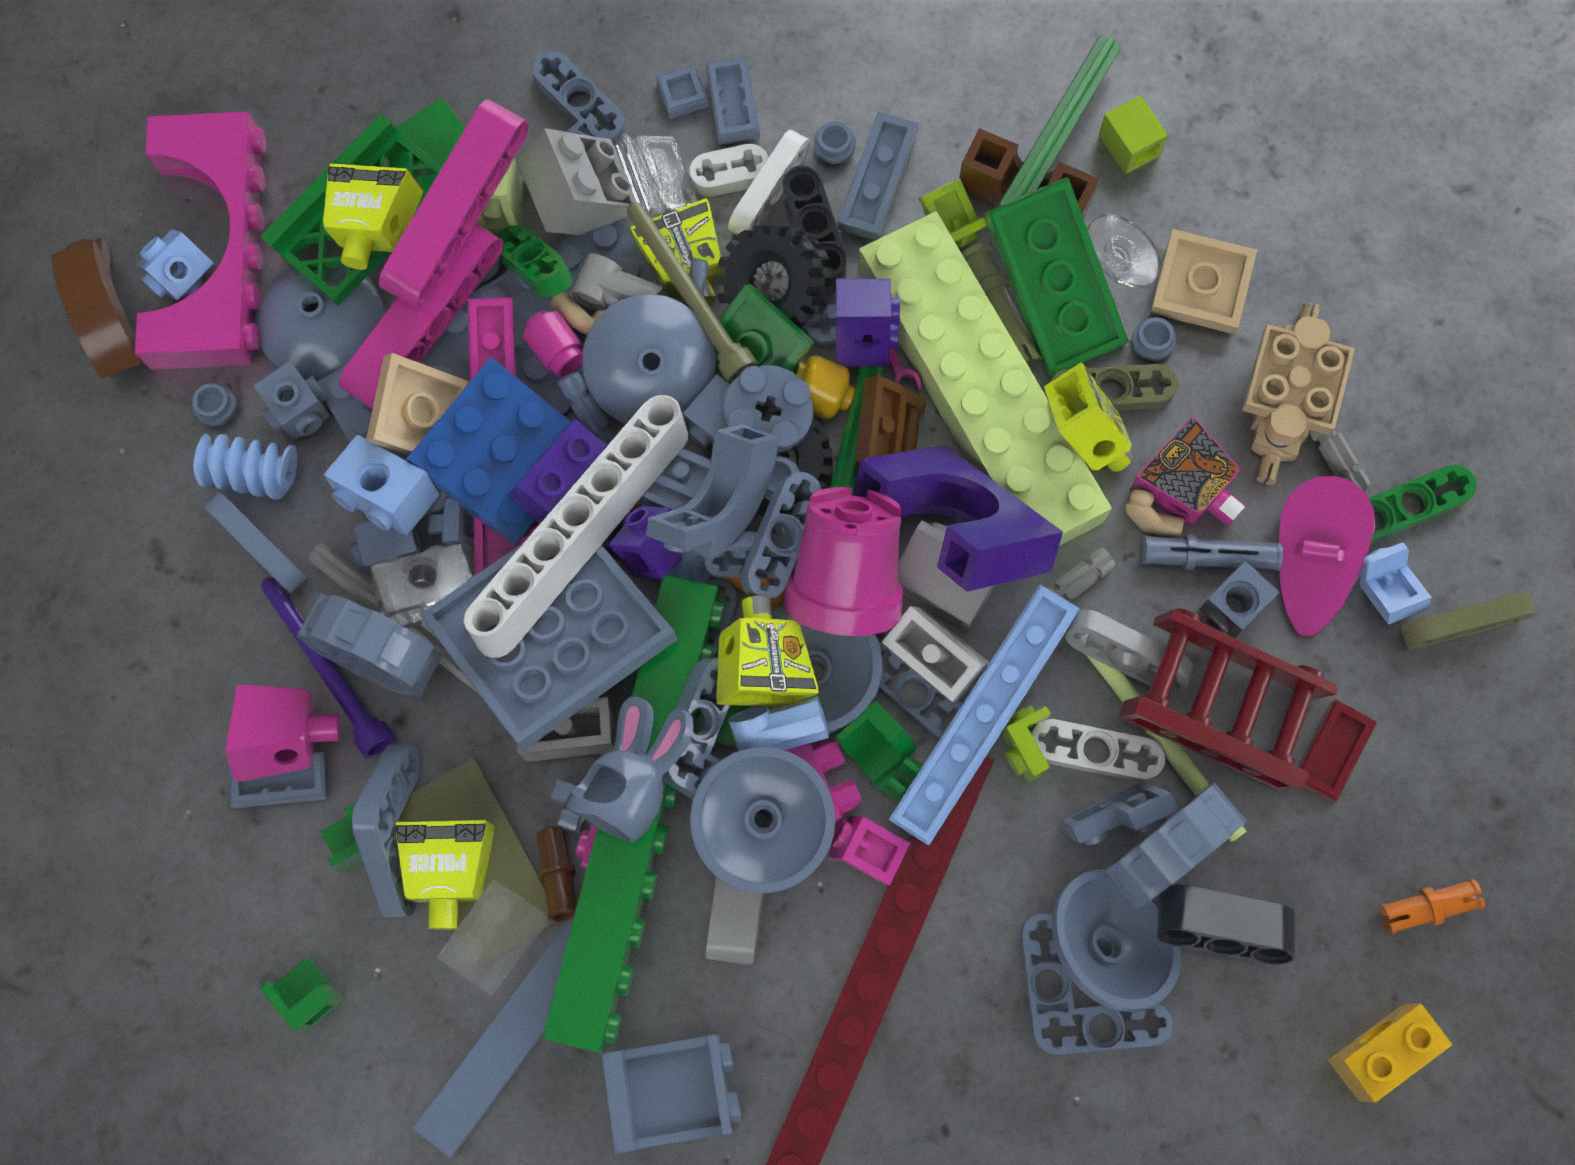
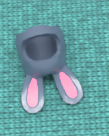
(625, 784)

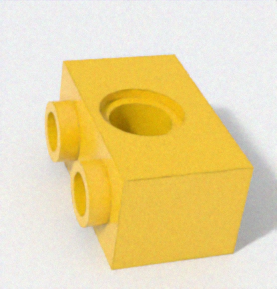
(1390, 1052)

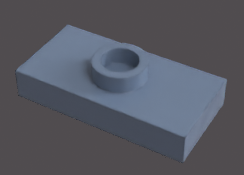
(732, 100)
(282, 788)

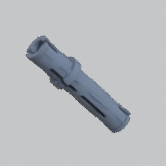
(1210, 553)

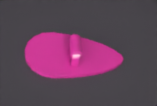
(1324, 542)

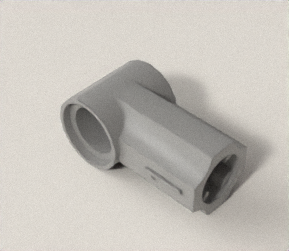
(604, 284)

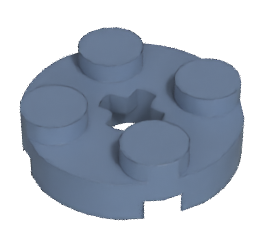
(776, 385)

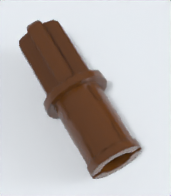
(556, 873)

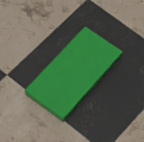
(1057, 277)

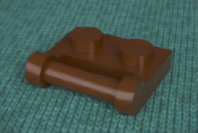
(888, 418)

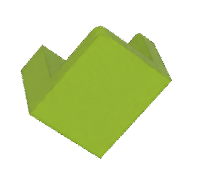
(1133, 134)

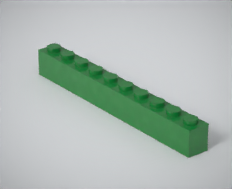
(619, 871)

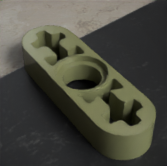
(1143, 374)
(1468, 620)

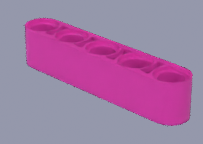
(453, 204)
(415, 331)

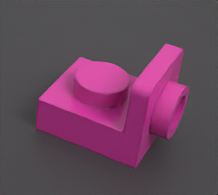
(868, 848)

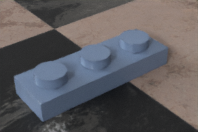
(878, 176)

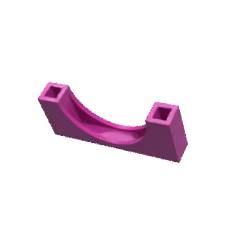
(218, 319)

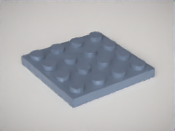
(568, 658)

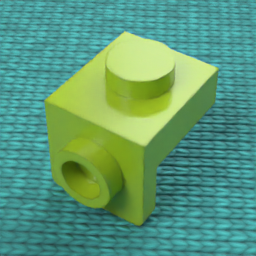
(955, 211)
(1023, 750)

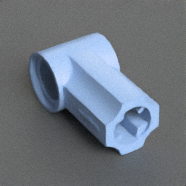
(781, 726)

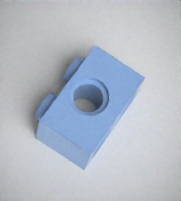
(403, 492)

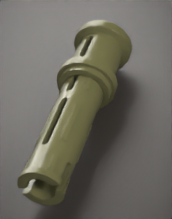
(995, 287)

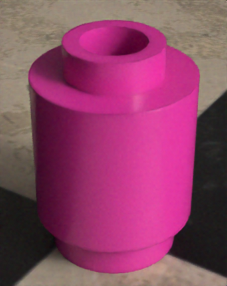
(554, 343)

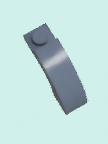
(728, 497)

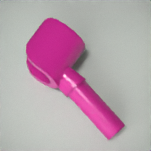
(901, 373)

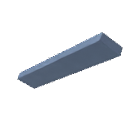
(495, 1055)

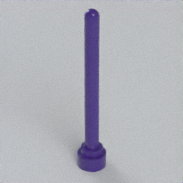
(370, 734)

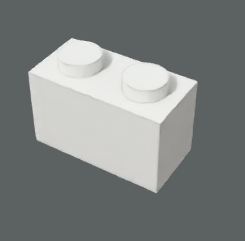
(936, 653)

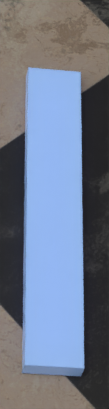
(984, 715)

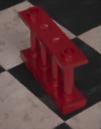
(1194, 728)

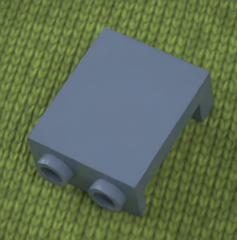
(670, 1093)

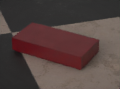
(1335, 750)

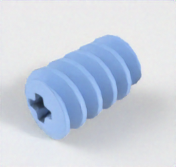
(243, 469)

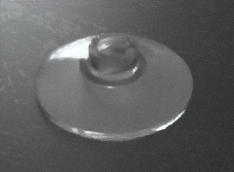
(1124, 251)

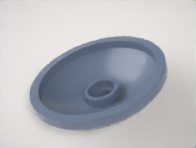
(639, 327)
(318, 339)
(850, 672)
(757, 856)
(1133, 964)

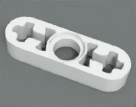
(768, 183)
(1133, 744)

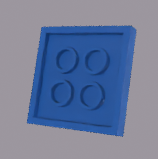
(488, 446)

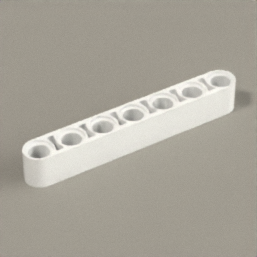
(572, 544)

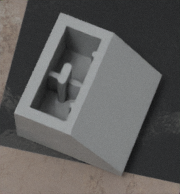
(575, 181)
(933, 589)

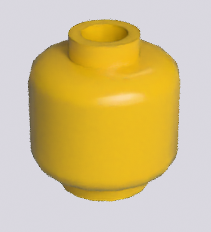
(827, 385)

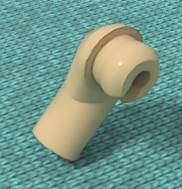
(573, 313)
(1149, 520)

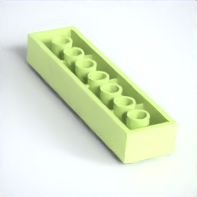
(981, 376)

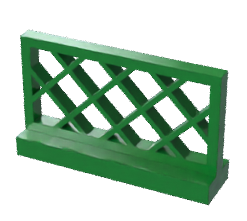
(303, 219)

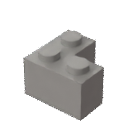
(583, 734)

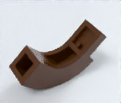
(93, 306)

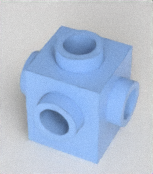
(188, 266)

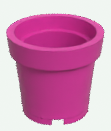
(847, 565)

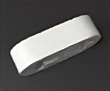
(728, 168)

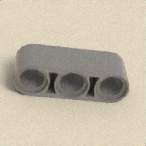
(733, 924)

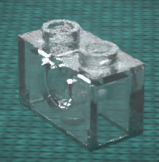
(395, 576)

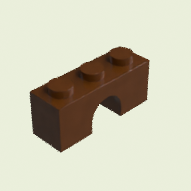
(995, 162)

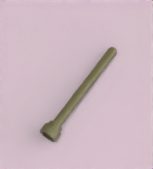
(731, 355)

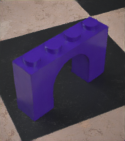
(1000, 533)

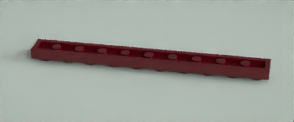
(870, 987)

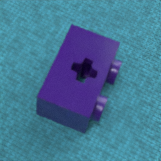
(865, 322)
(556, 470)

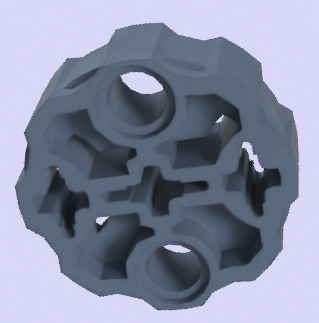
(369, 645)
(1176, 846)

